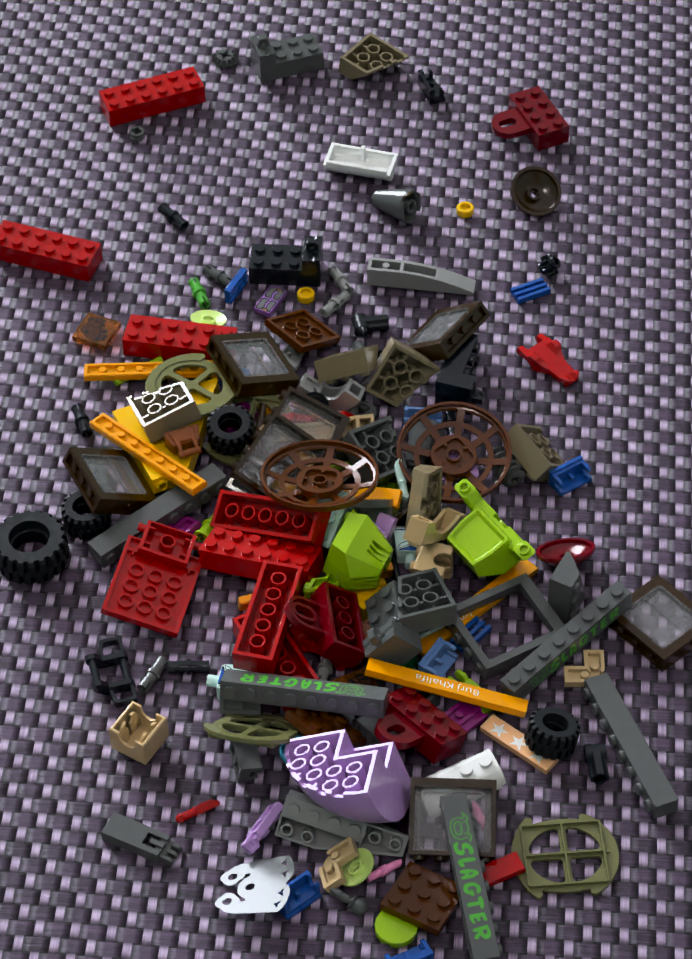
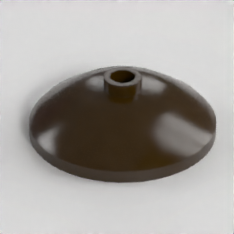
(541, 184)

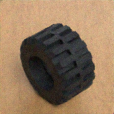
(230, 417)
(82, 525)
(552, 733)

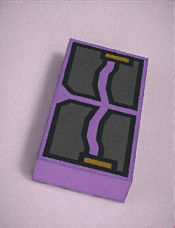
(270, 301)

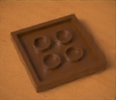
(302, 331)
(316, 722)
(422, 898)

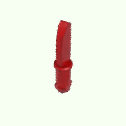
(194, 811)

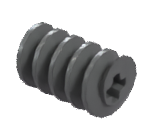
(515, 473)

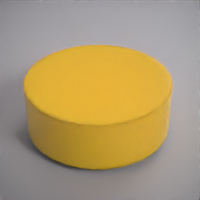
(465, 209)
(305, 295)

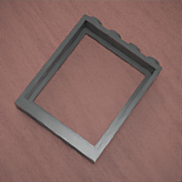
(510, 659)

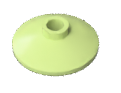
(209, 317)
(359, 868)

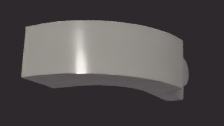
(339, 398)

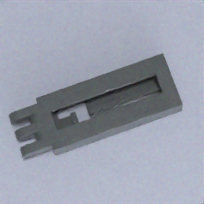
(131, 834)

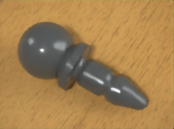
(357, 905)

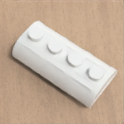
(361, 161)
(476, 767)

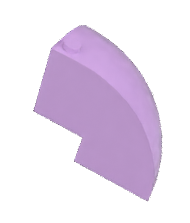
(348, 781)

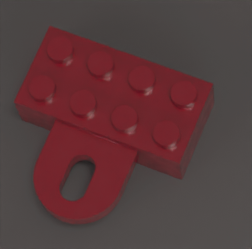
(532, 116)
(332, 619)
(419, 726)

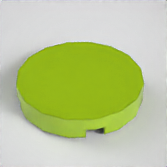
(394, 930)

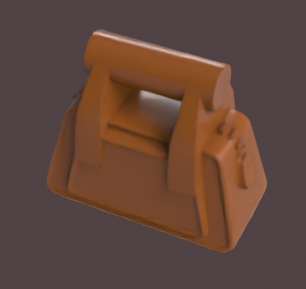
(183, 441)

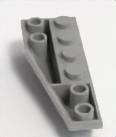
(417, 277)
(317, 828)

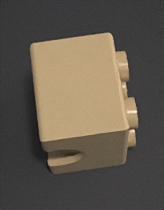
(434, 556)
(138, 734)

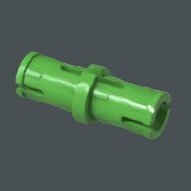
(199, 293)

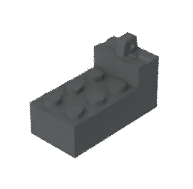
(285, 56)
(387, 637)

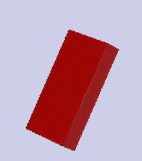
(503, 869)

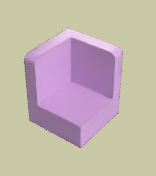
(386, 524)

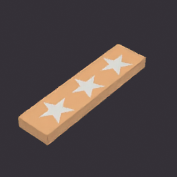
(515, 742)

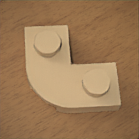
(593, 665)
(339, 855)

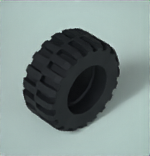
(36, 565)

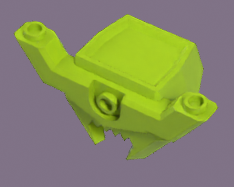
(484, 539)
(355, 556)

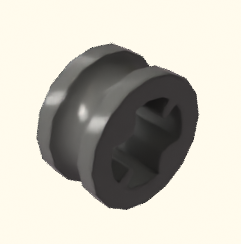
(136, 134)

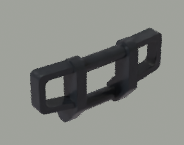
(101, 661)

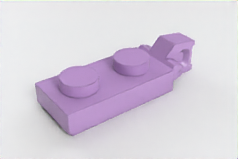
(260, 828)

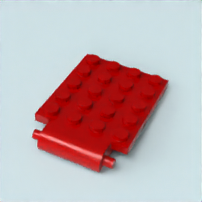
(154, 579)

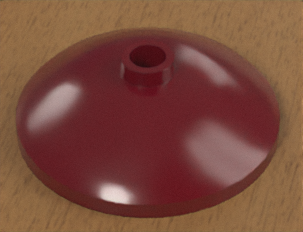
(554, 550)

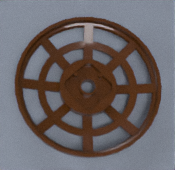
(458, 445)
(320, 480)

